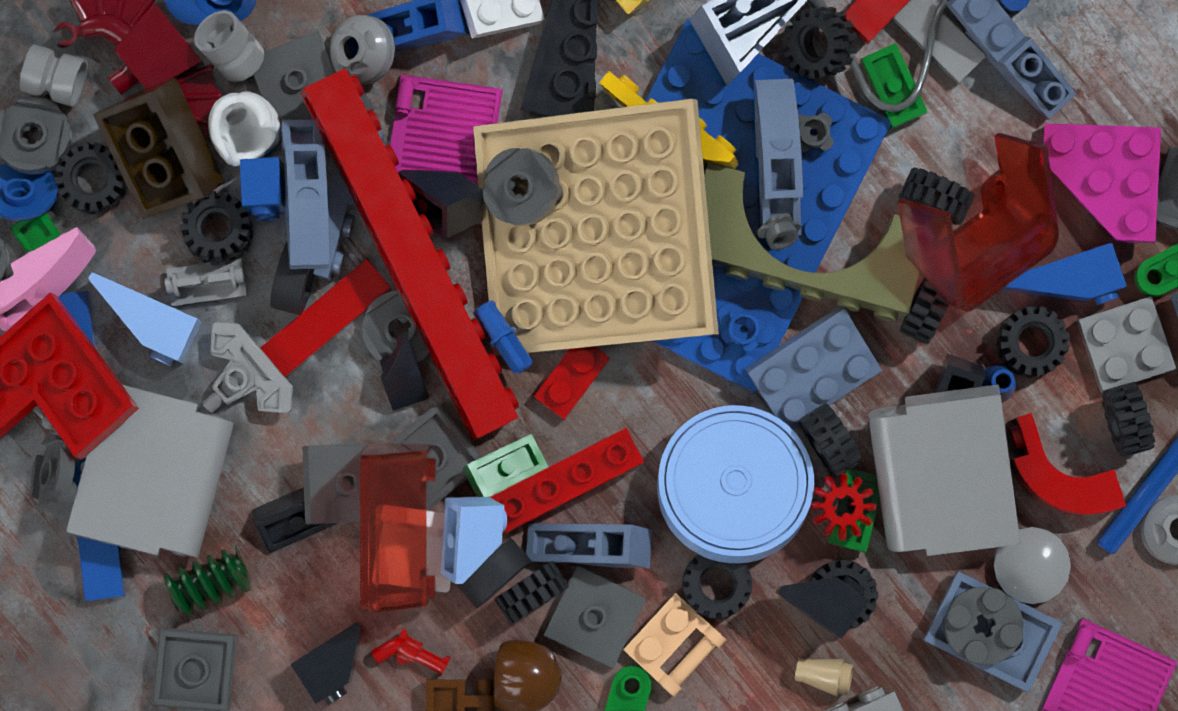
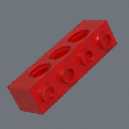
(569, 479)

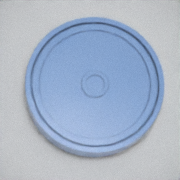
(735, 484)

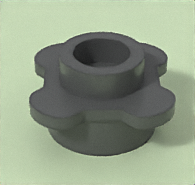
(822, 125)
(780, 231)

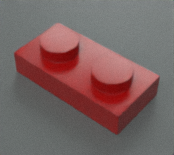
(571, 379)

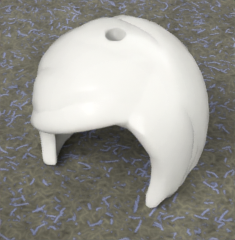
(243, 127)

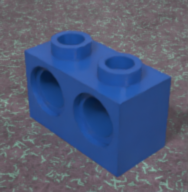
(263, 187)

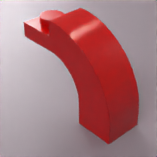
(1053, 488)

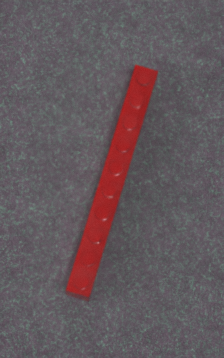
(409, 253)

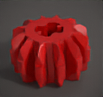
(845, 519)

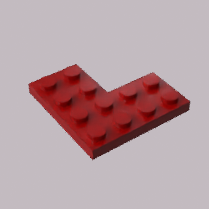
(57, 367)

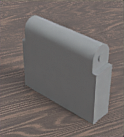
(945, 472)
(153, 478)

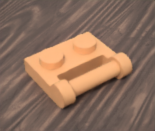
(664, 635)

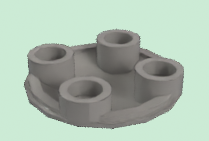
(1033, 569)

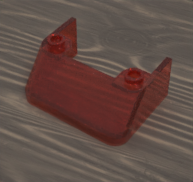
(996, 244)
(395, 527)

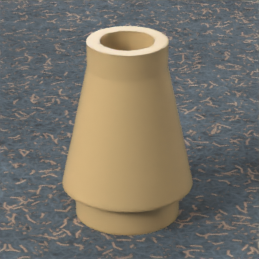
(825, 674)

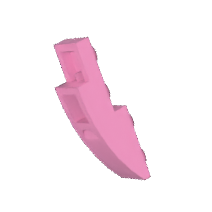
(43, 271)

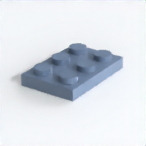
(813, 368)
(1026, 661)

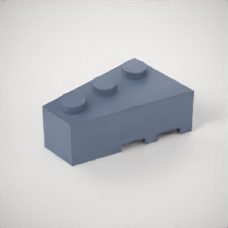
(739, 29)

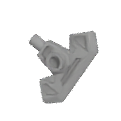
(246, 372)

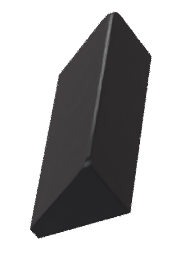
(283, 521)

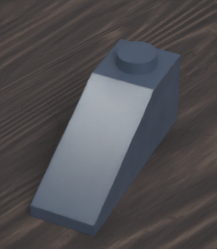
(590, 544)

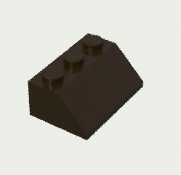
(159, 148)

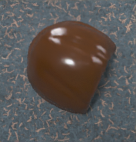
(525, 676)

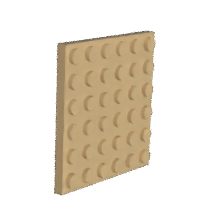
(625, 240)

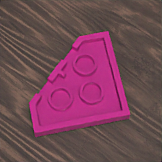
(1110, 174)

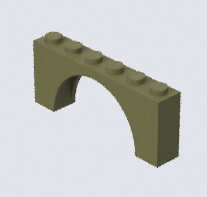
(879, 282)

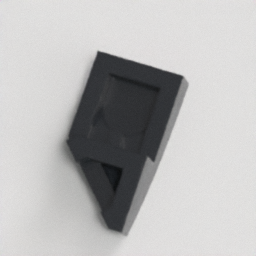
(402, 376)

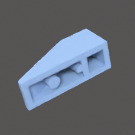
(154, 324)

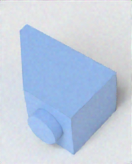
(470, 535)

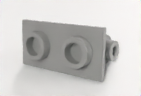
(205, 282)

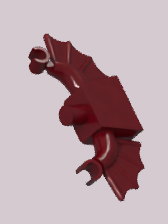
(149, 49)

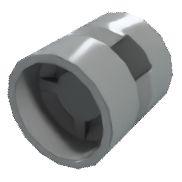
(229, 46)
(47, 74)

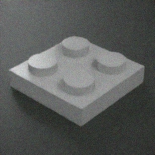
(1126, 344)

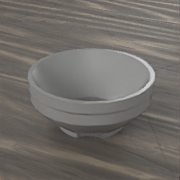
(374, 52)
(1156, 530)

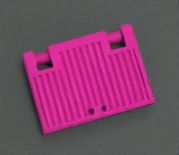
(443, 131)
(1116, 679)

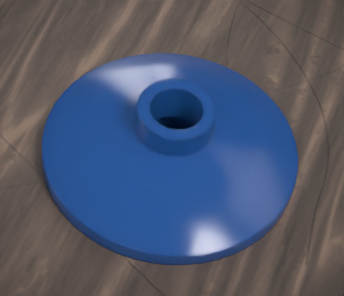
(25, 194)

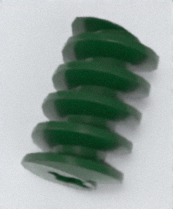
(208, 582)

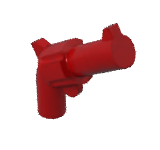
(409, 650)

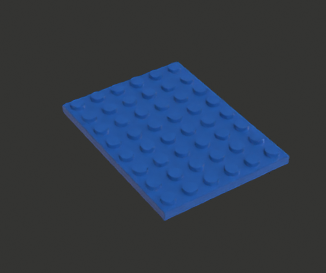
(828, 188)

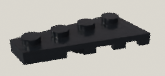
(564, 61)

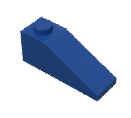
(420, 23)
(1075, 278)

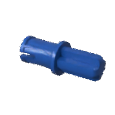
(503, 337)

